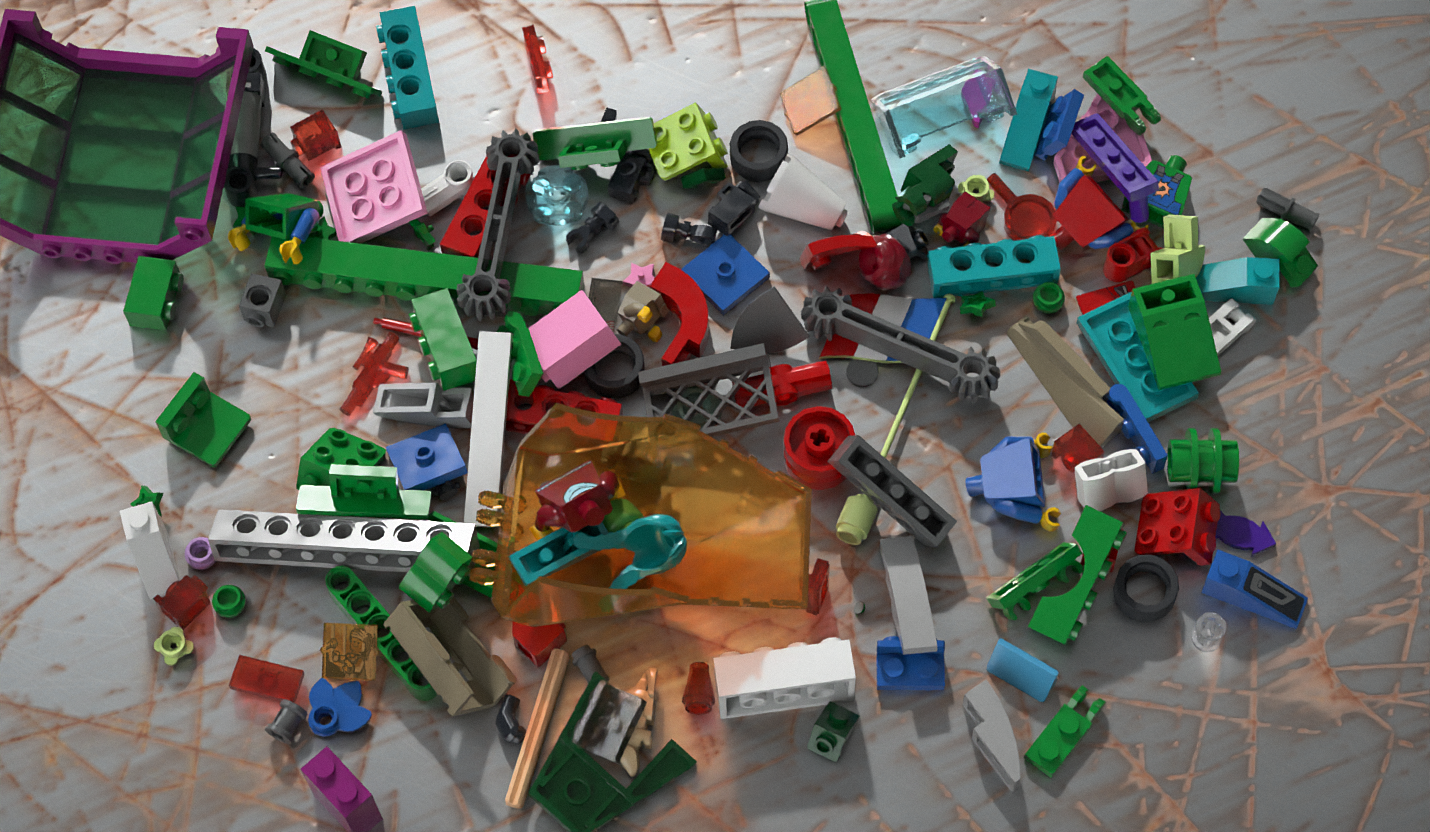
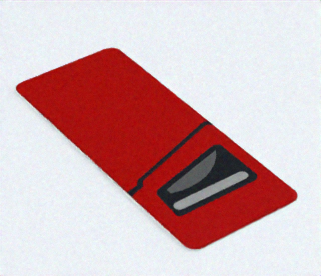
(1100, 297)

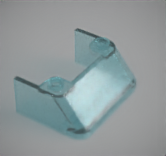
(942, 101)

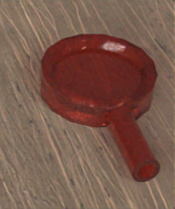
(1025, 214)

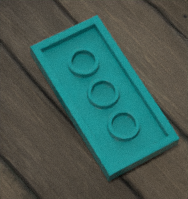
(1119, 349)

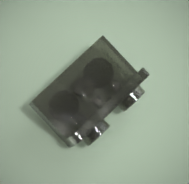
(608, 722)

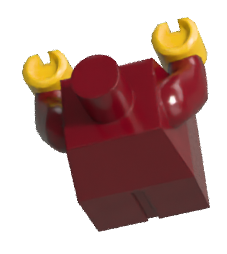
(963, 220)

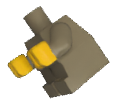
(640, 311)

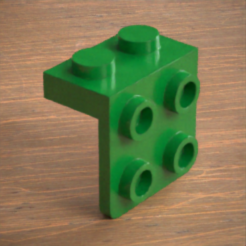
(336, 448)

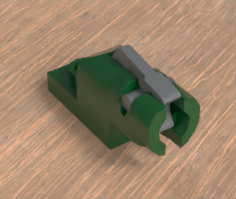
(926, 188)

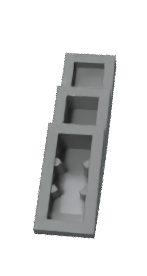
(908, 595)

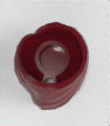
(886, 264)

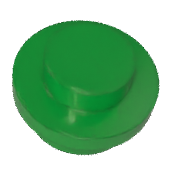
(1048, 297)
(229, 601)

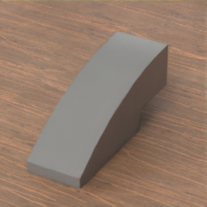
(425, 404)
(994, 733)

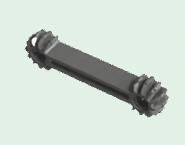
(497, 225)
(900, 344)

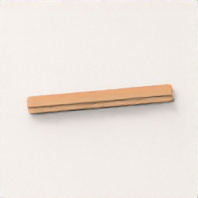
(537, 729)

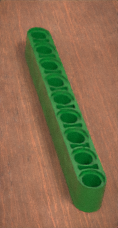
(855, 118)

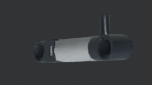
(244, 153)

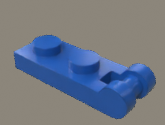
(1137, 428)

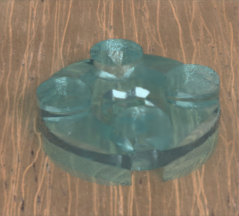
(561, 211)

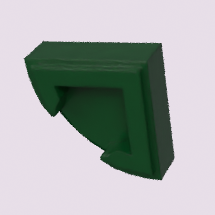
(703, 175)

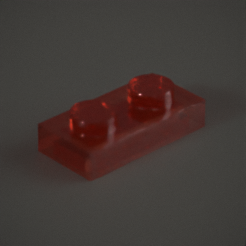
(535, 48)

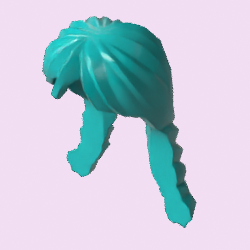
(654, 539)

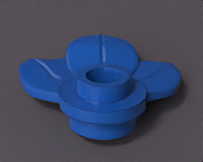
(339, 704)

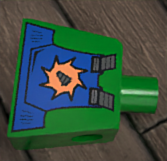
(1172, 192)

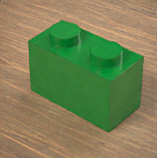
(153, 293)

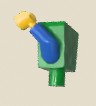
(281, 217)

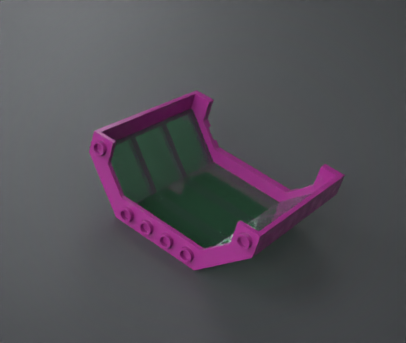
(113, 145)

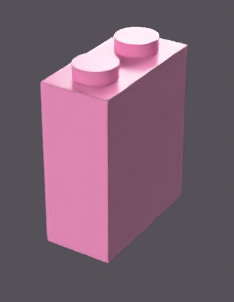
(571, 339)

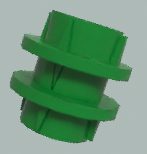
(1203, 460)

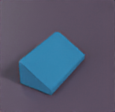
(1022, 670)

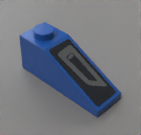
(1253, 589)

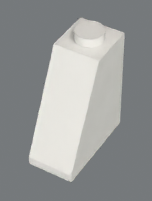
(150, 548)

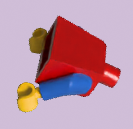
(1088, 212)

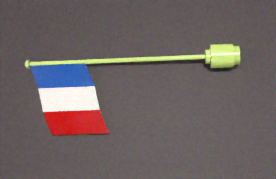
(917, 315)

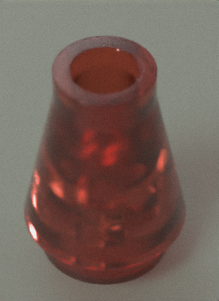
(698, 692)

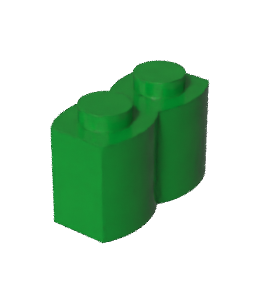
(436, 573)

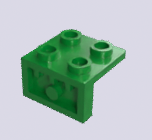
(202, 421)

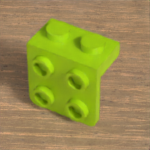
(687, 141)

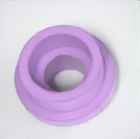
(193, 548)

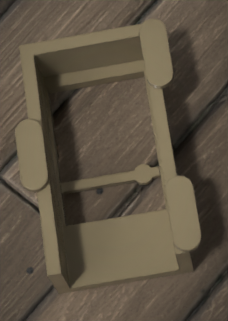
(487, 674)

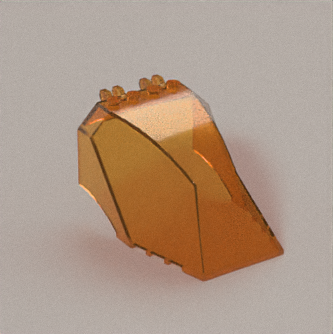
(739, 521)

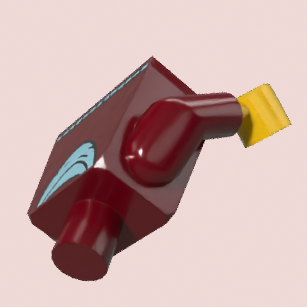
(576, 500)

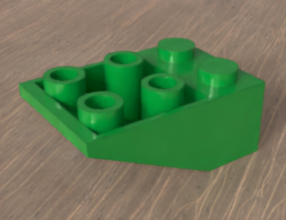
(1175, 331)

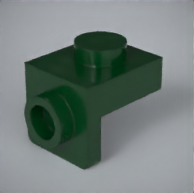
(832, 731)

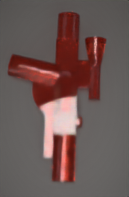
(375, 371)

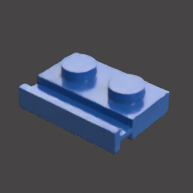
(1059, 124)

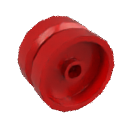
(811, 441)

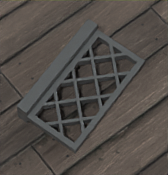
(711, 370)

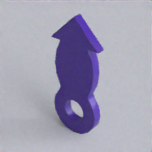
(1244, 534)

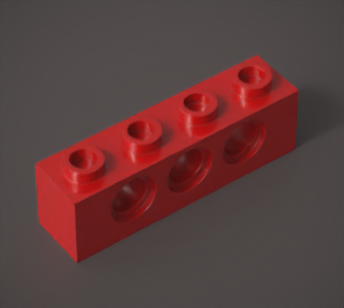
(471, 215)
(543, 399)

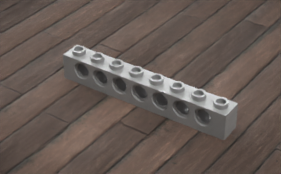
(329, 540)

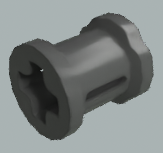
(286, 721)

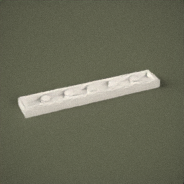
(488, 420)

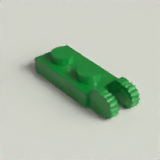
(1121, 94)
(524, 359)
(1062, 734)

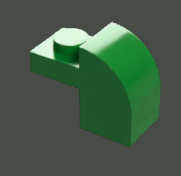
(1282, 241)

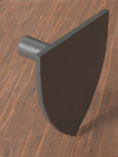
(768, 322)

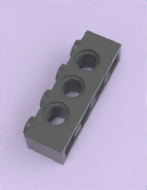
(892, 491)

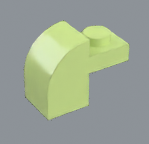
(1181, 250)

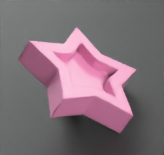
(641, 274)

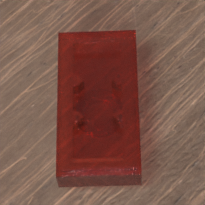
(818, 586)
(266, 679)

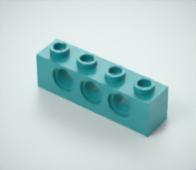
(413, 109)
(979, 277)

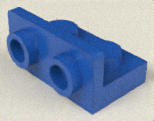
(909, 671)

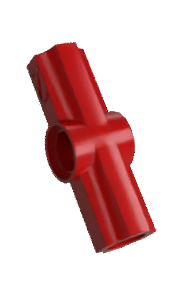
(789, 383)

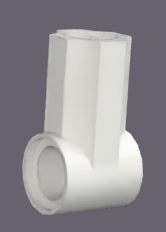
(444, 188)

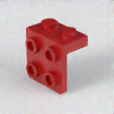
(1178, 524)

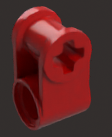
(1133, 252)

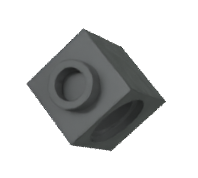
(260, 289)

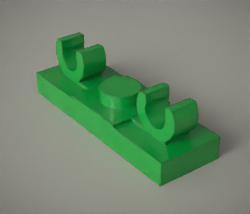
(1036, 579)

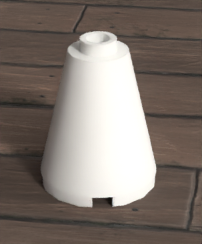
(803, 197)

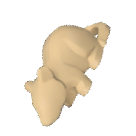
(630, 758)

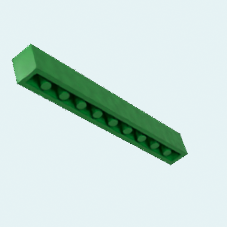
(415, 273)

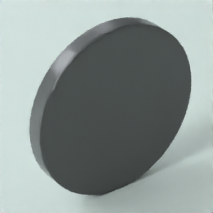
(862, 372)

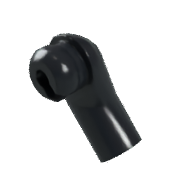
(506, 720)

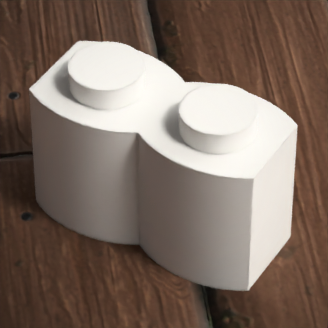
(1111, 480)

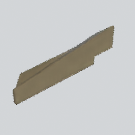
(1067, 379)

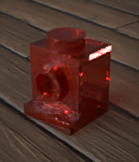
(314, 136)
(1076, 447)
(184, 600)

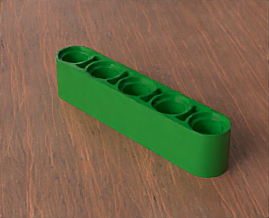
(356, 595)

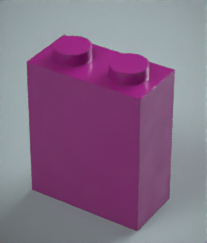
(341, 792)

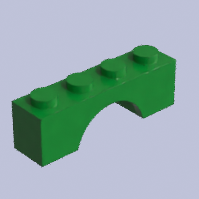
(1097, 537)

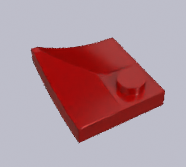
(820, 251)

